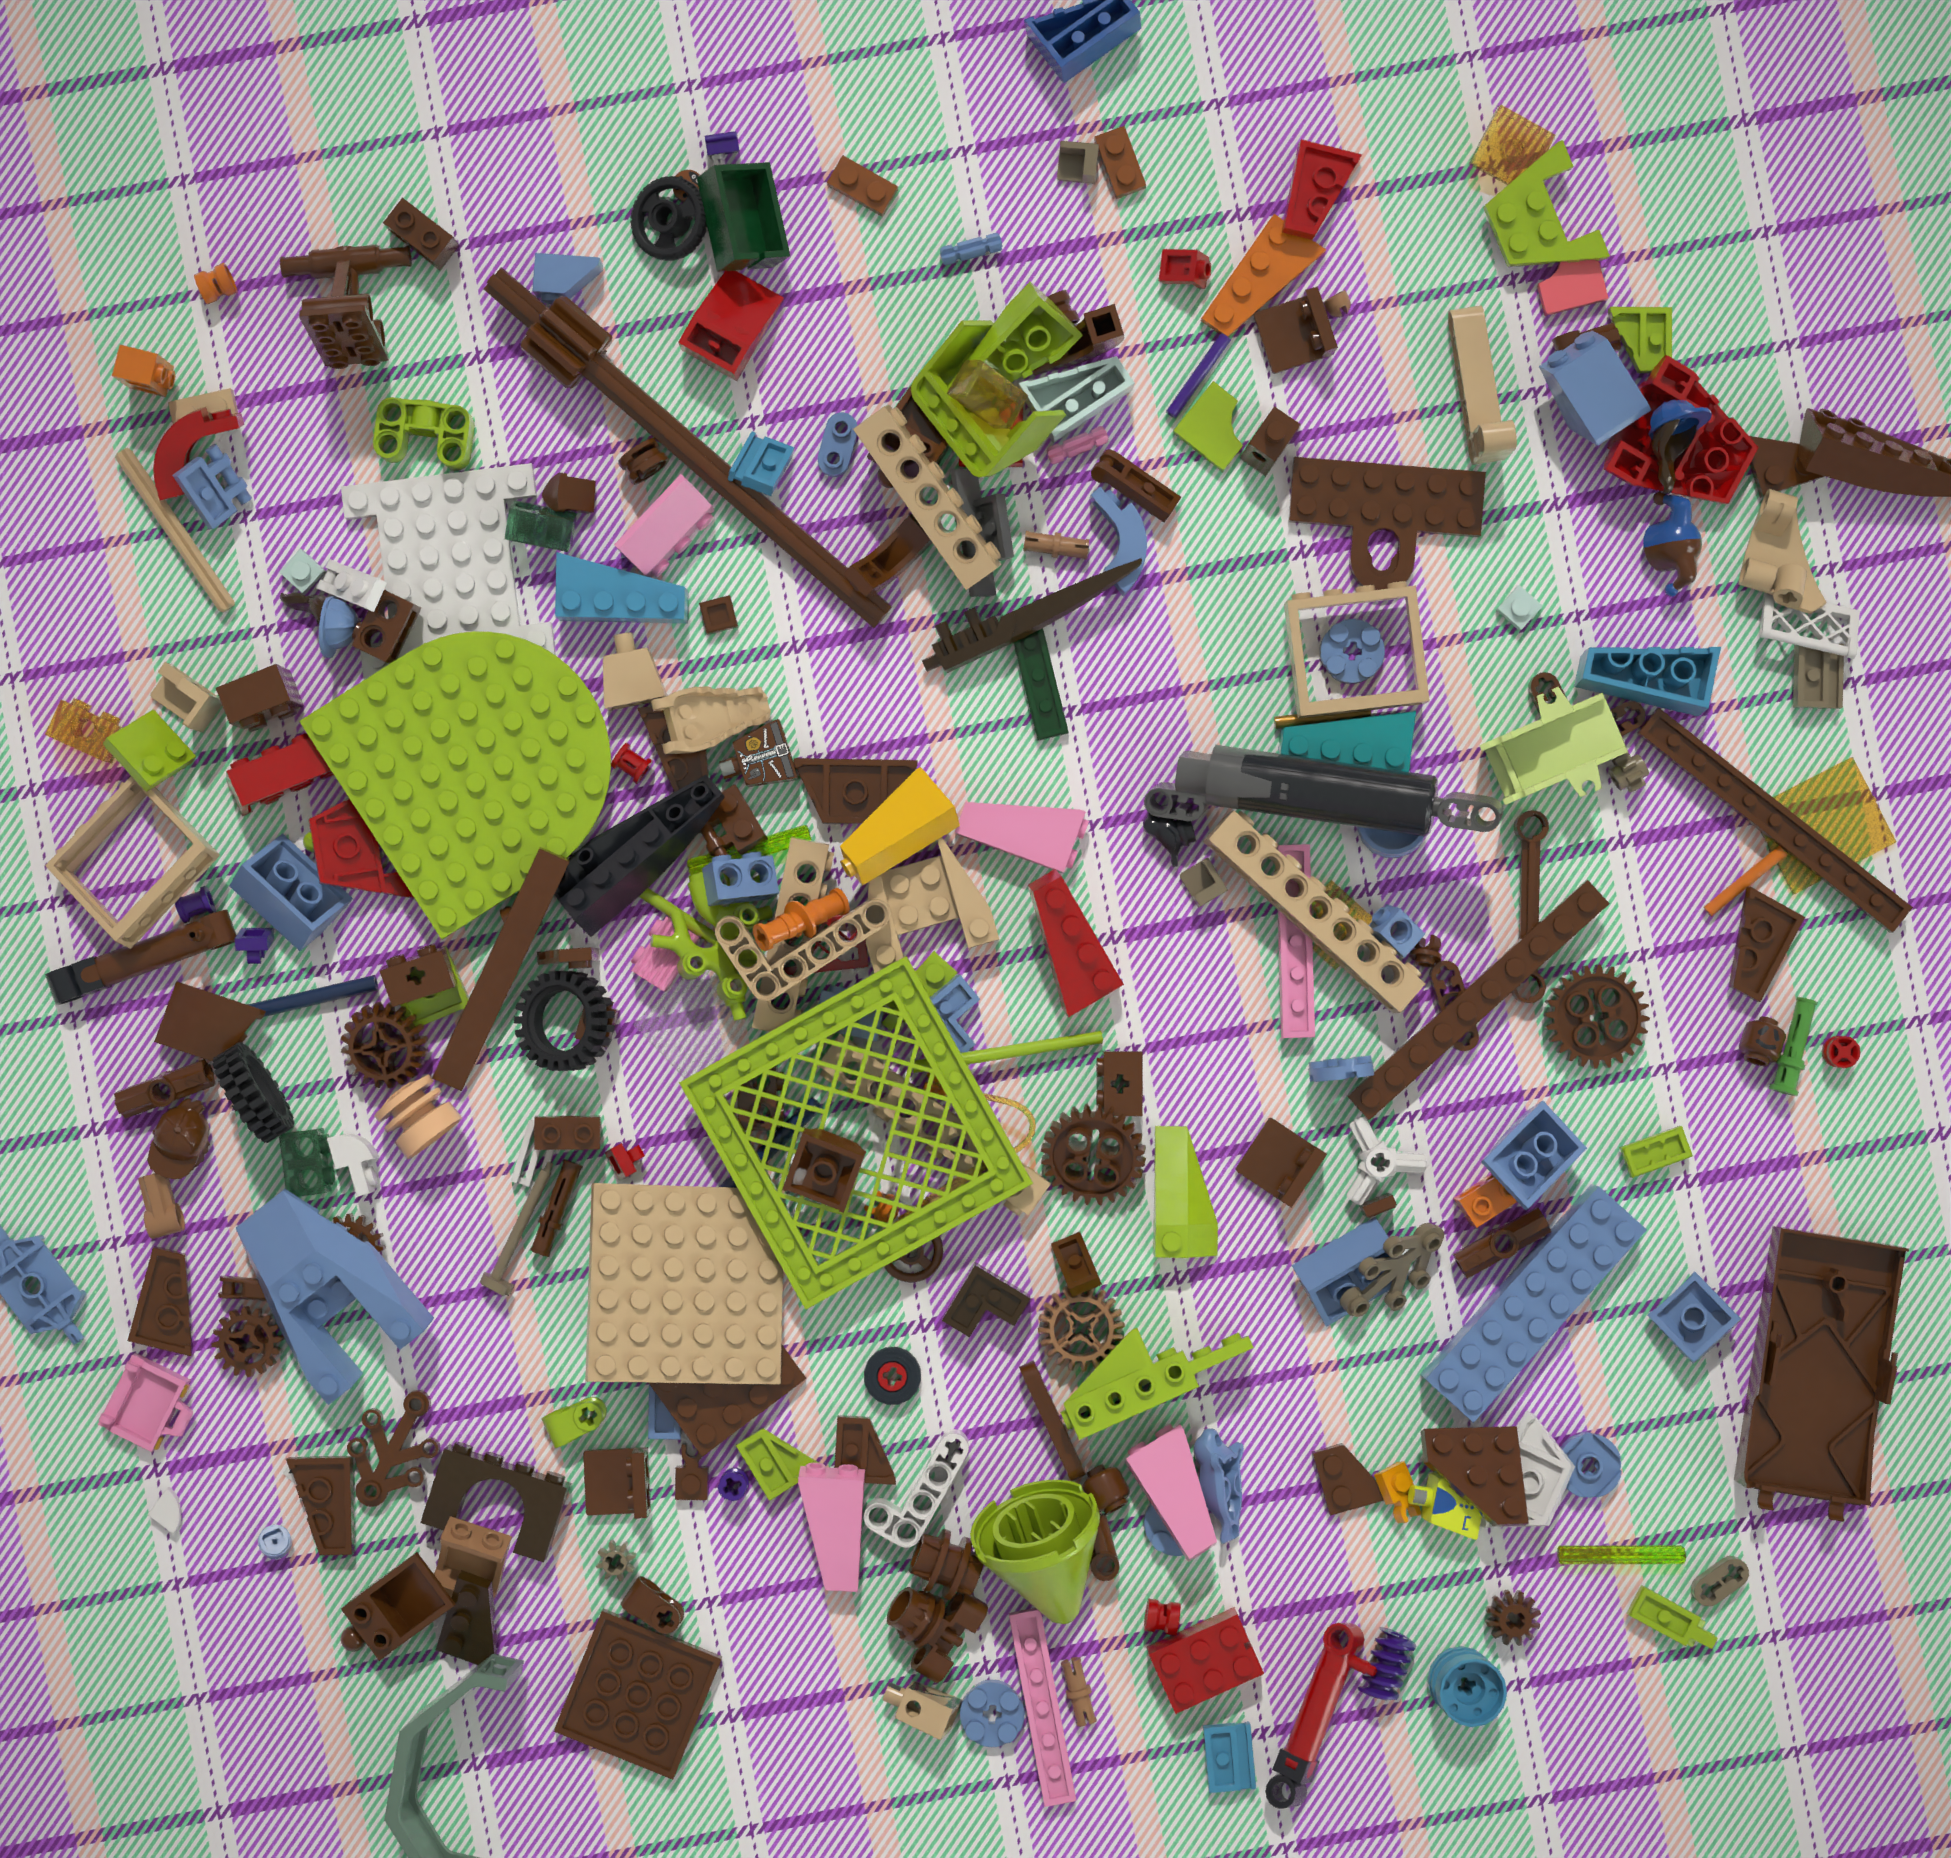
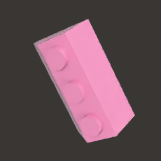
(665, 527)

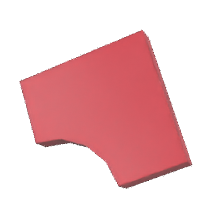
(1572, 287)

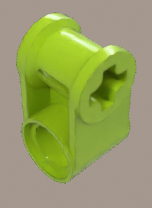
(570, 1423)

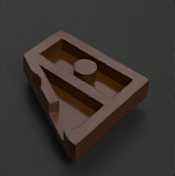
(1344, 1480)

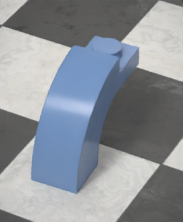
(1130, 535)

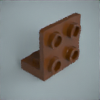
(1296, 332)
(1280, 1162)
(617, 1482)

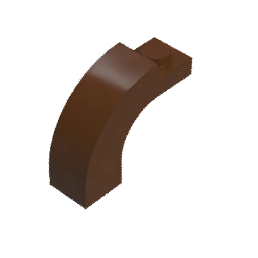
(1100, 334)
(889, 559)

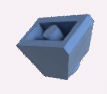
(563, 275)

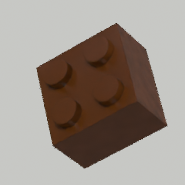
(260, 697)

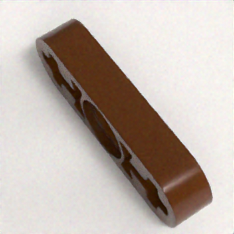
(1453, 980)

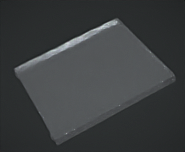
(693, 1024)

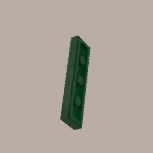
(1040, 686)

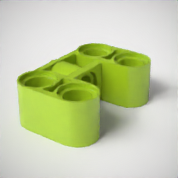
(427, 420)

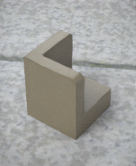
(1077, 162)
(1203, 882)

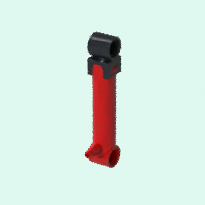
(1298, 1759)

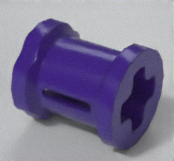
(195, 904)
(736, 1474)

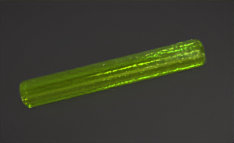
(775, 843)
(1622, 1554)

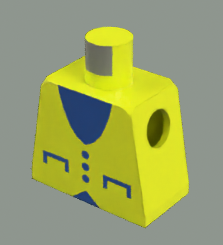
(1445, 1507)

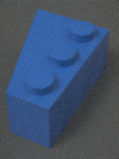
(1082, 33)

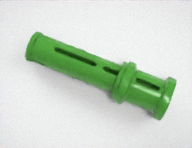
(1791, 1062)

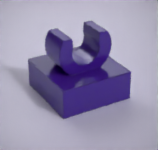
(255, 942)

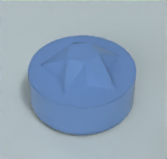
(274, 1541)

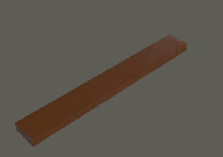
(500, 968)

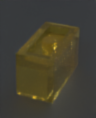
(987, 394)

